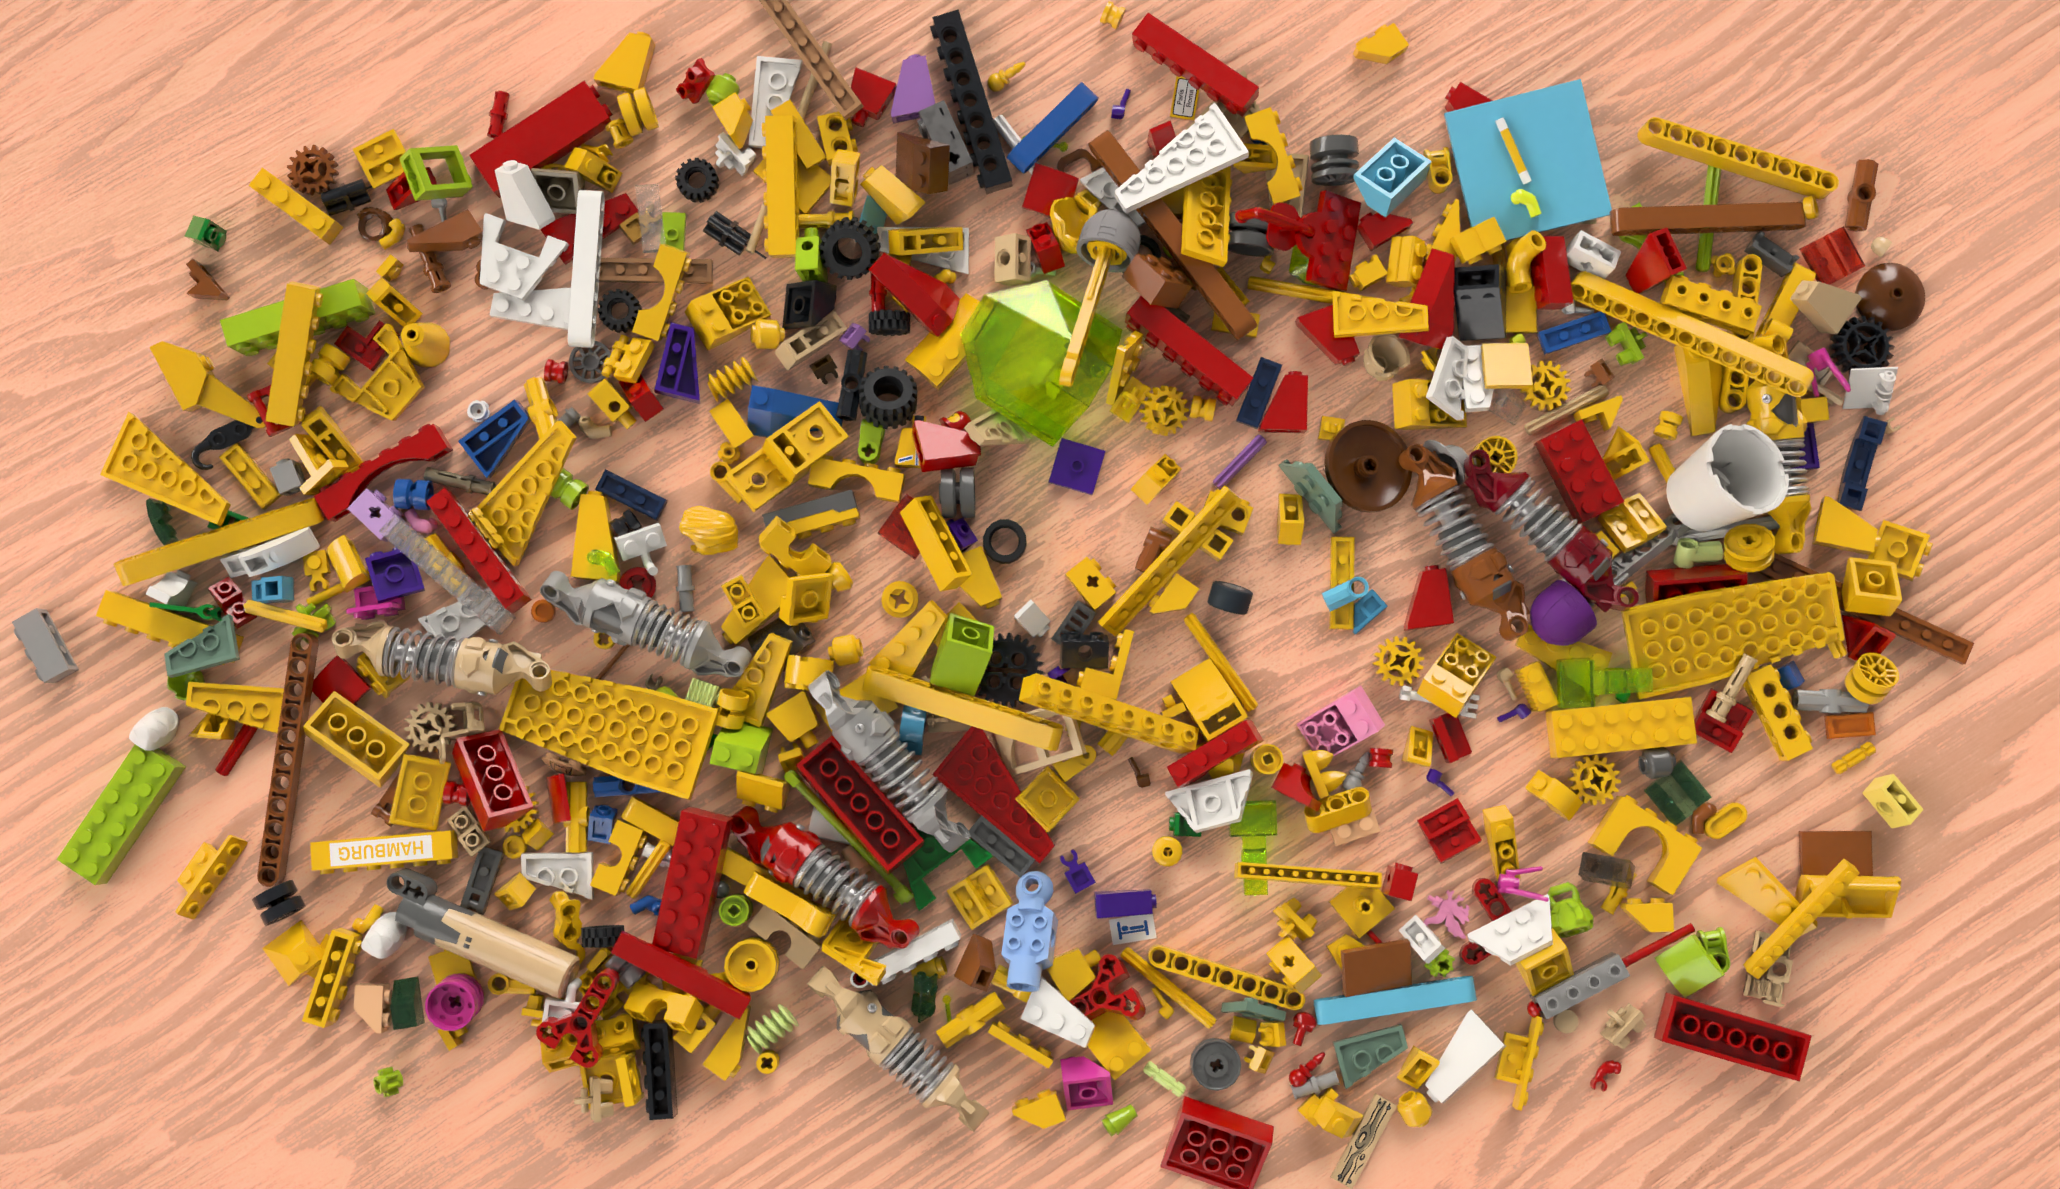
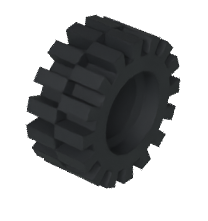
(697, 193)
(606, 307)
(889, 322)
(600, 935)

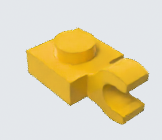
(1311, 1105)

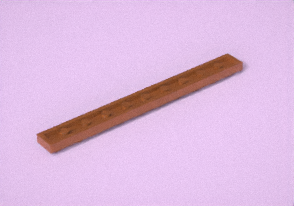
(1899, 622)

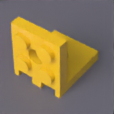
(625, 1078)

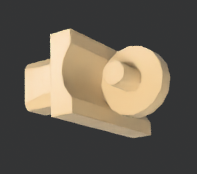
(1621, 1024)
(598, 1109)

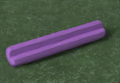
(1239, 461)

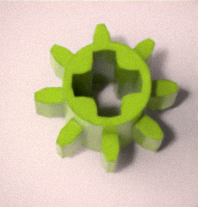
(1443, 967)
(388, 1081)

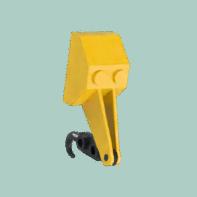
(197, 387)

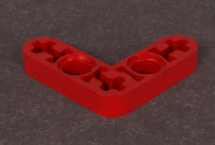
(1479, 955)

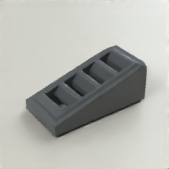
(1083, 608)

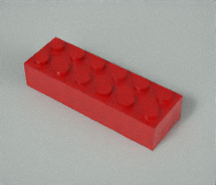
(1188, 350)
(860, 805)
(692, 882)
(1732, 1036)

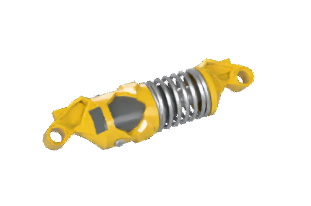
(1781, 420)

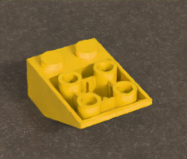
(726, 312)
(1416, 412)
(1456, 675)
(1208, 699)

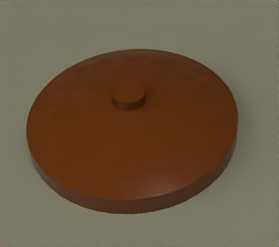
(1366, 467)

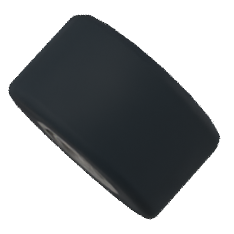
(1230, 597)

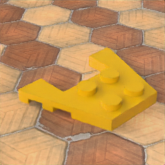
(391, 386)
(848, 949)

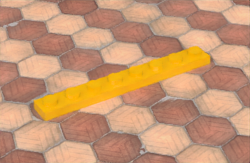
(1170, 561)

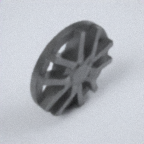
(589, 361)

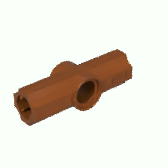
(1863, 181)

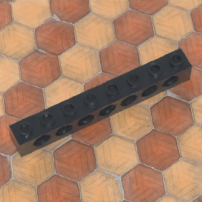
(951, 24)

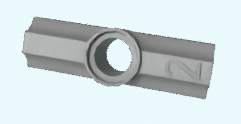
(1827, 701)

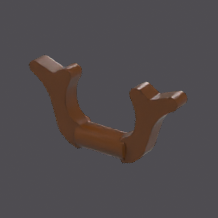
(1079, 153)

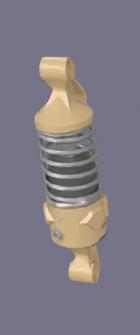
(465, 663)

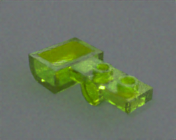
(1580, 682)
(1256, 823)

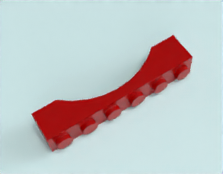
(426, 445)

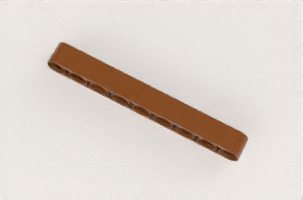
(1708, 218)

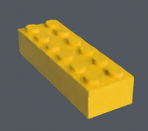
(1621, 727)

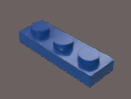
(1573, 332)

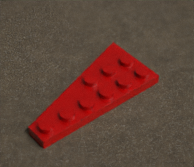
(983, 782)

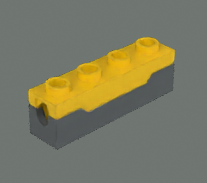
(818, 514)

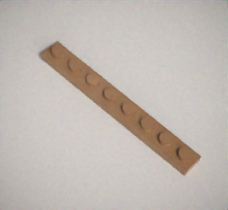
(813, 57)

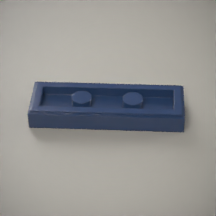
(1259, 393)
(631, 495)

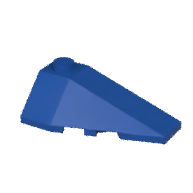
(774, 408)

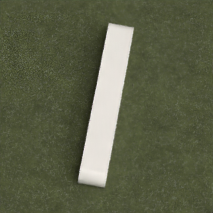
(586, 268)

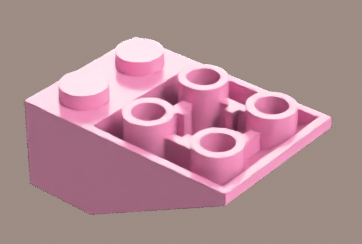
(1341, 723)

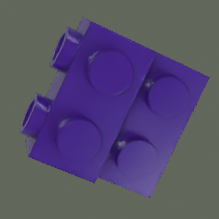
(393, 575)

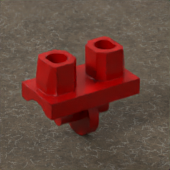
(696, 82)

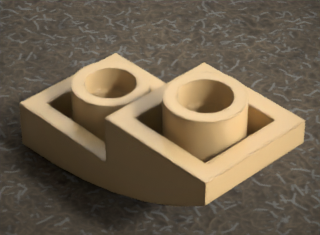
(469, 830)

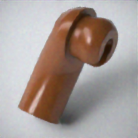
(1700, 815)

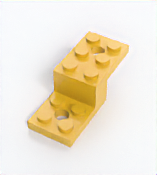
(786, 456)
(1106, 683)

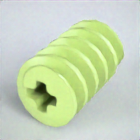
(771, 1028)

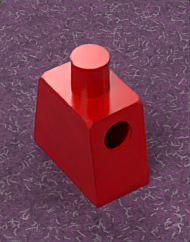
(874, 94)

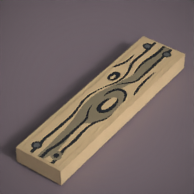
(1363, 1141)

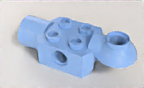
(1029, 933)

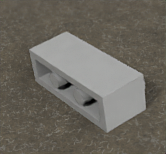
(44, 646)

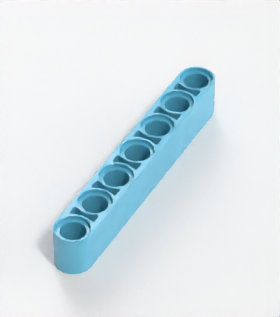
(1395, 1000)

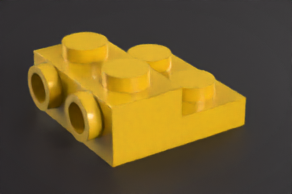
(1903, 547)
(806, 599)

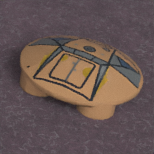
(571, 768)

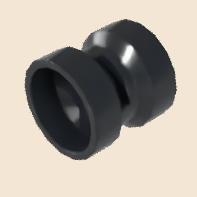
(621, 527)

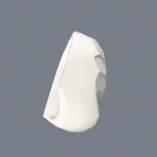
(155, 729)
(384, 936)

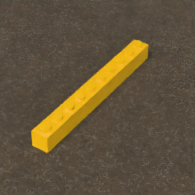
(1308, 875)
(1801, 918)

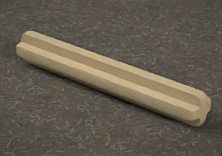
(1566, 409)

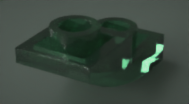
(158, 517)

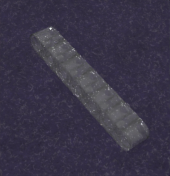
(447, 574)

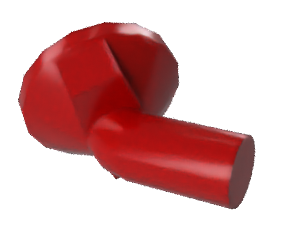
(1304, 1023)

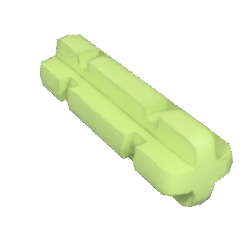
(1164, 1079)

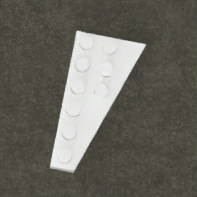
(1189, 157)

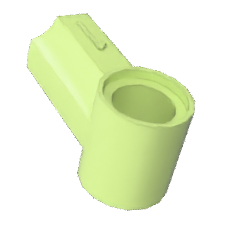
(1691, 552)

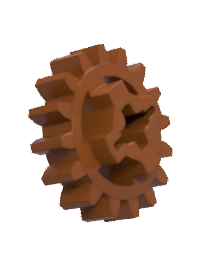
(322, 164)

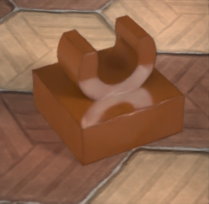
(1601, 371)

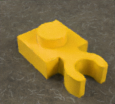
(316, 565)

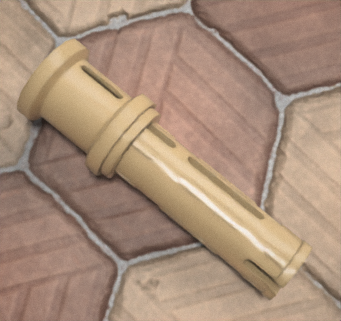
(1726, 698)

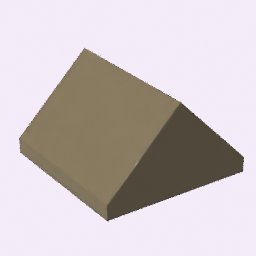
(559, 188)

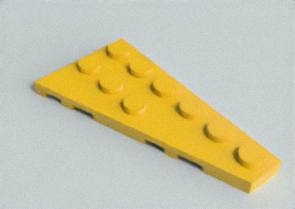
(153, 468)

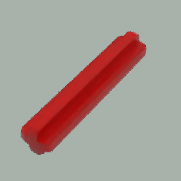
(235, 750)

